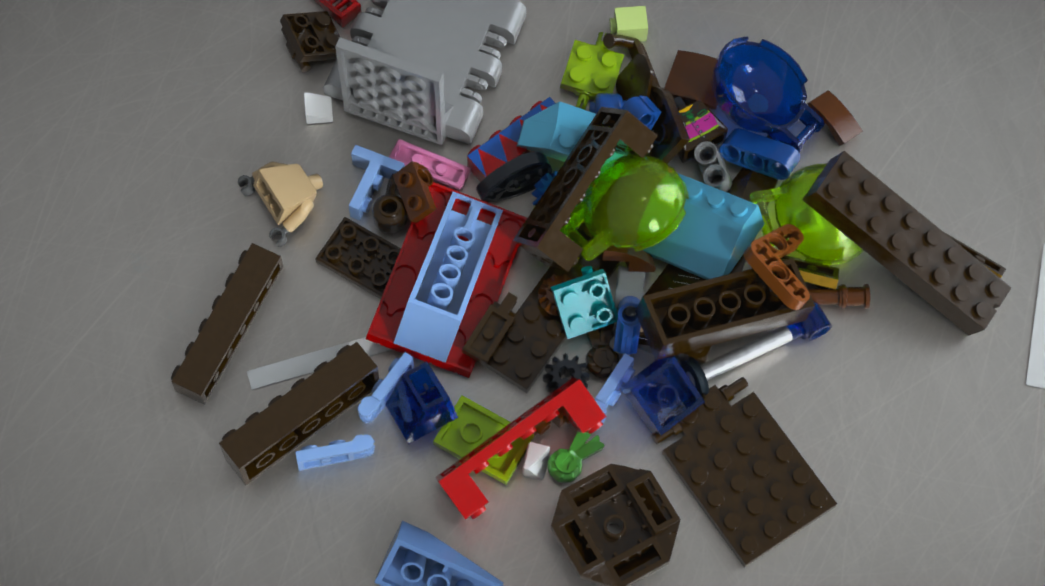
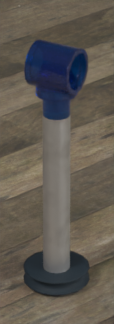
(812, 328)

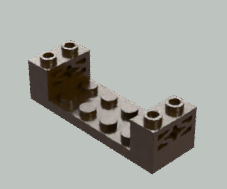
(607, 133)

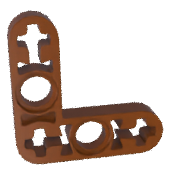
(766, 258)

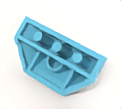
(556, 131)

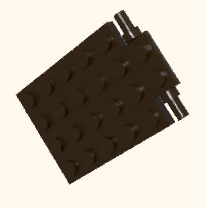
(745, 472)

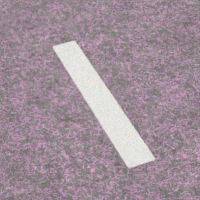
(1036, 363)
(304, 364)

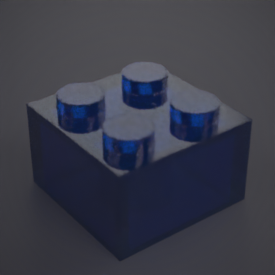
(662, 394)

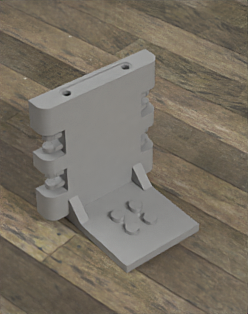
(418, 60)

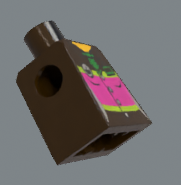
(700, 125)

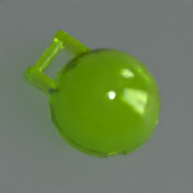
(629, 206)
(822, 240)

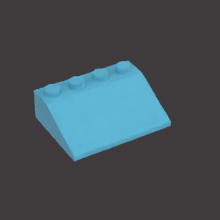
(711, 233)

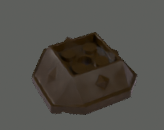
(619, 497)

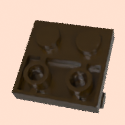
(310, 37)

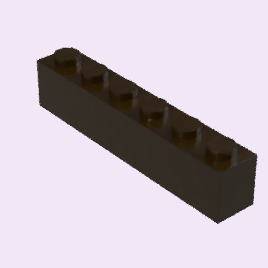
(227, 323)

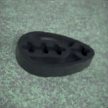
(514, 177)

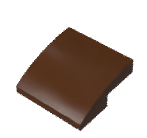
(692, 78)

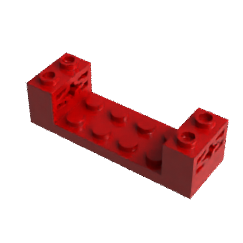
(573, 401)

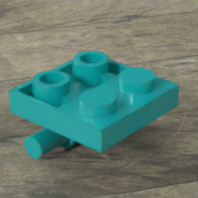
(585, 303)

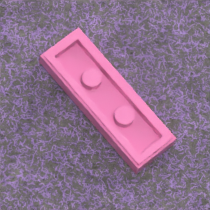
(442, 169)

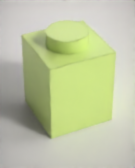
(630, 22)

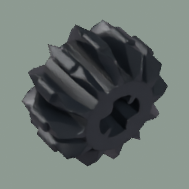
(567, 368)

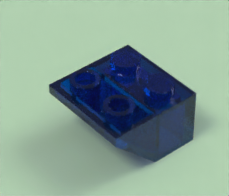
(420, 403)

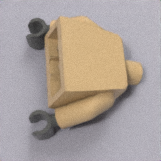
(285, 193)

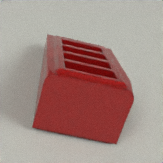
(341, 17)

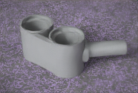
(712, 167)
(629, 285)

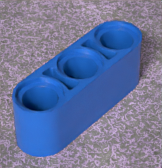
(760, 154)

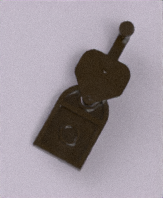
(640, 80)

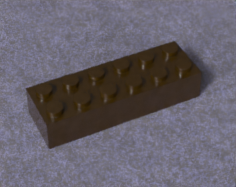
(715, 312)
(300, 412)

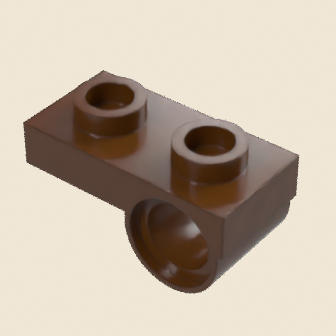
(413, 188)

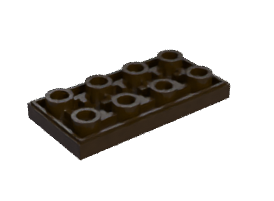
(359, 256)

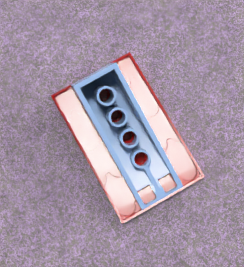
(446, 279)

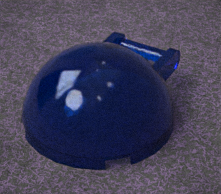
(763, 91)

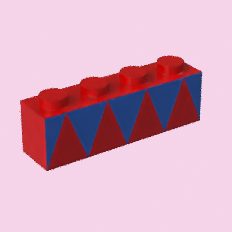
(502, 145)

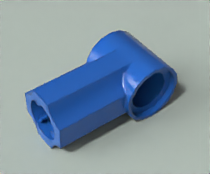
(627, 328)

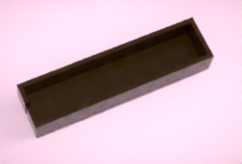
(907, 243)

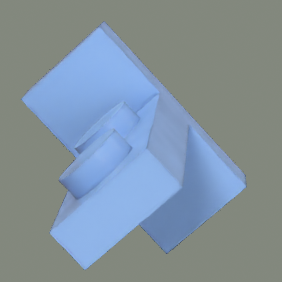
(376, 167)

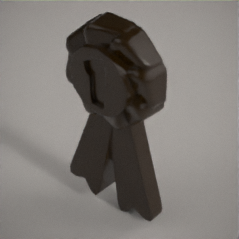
(601, 358)

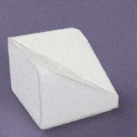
(535, 461)

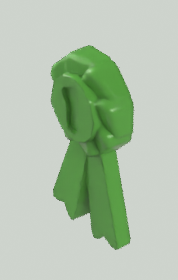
(566, 464)

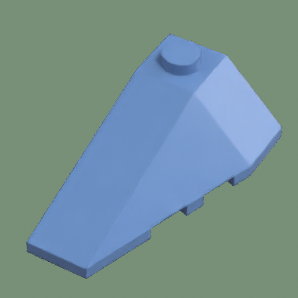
(424, 560)

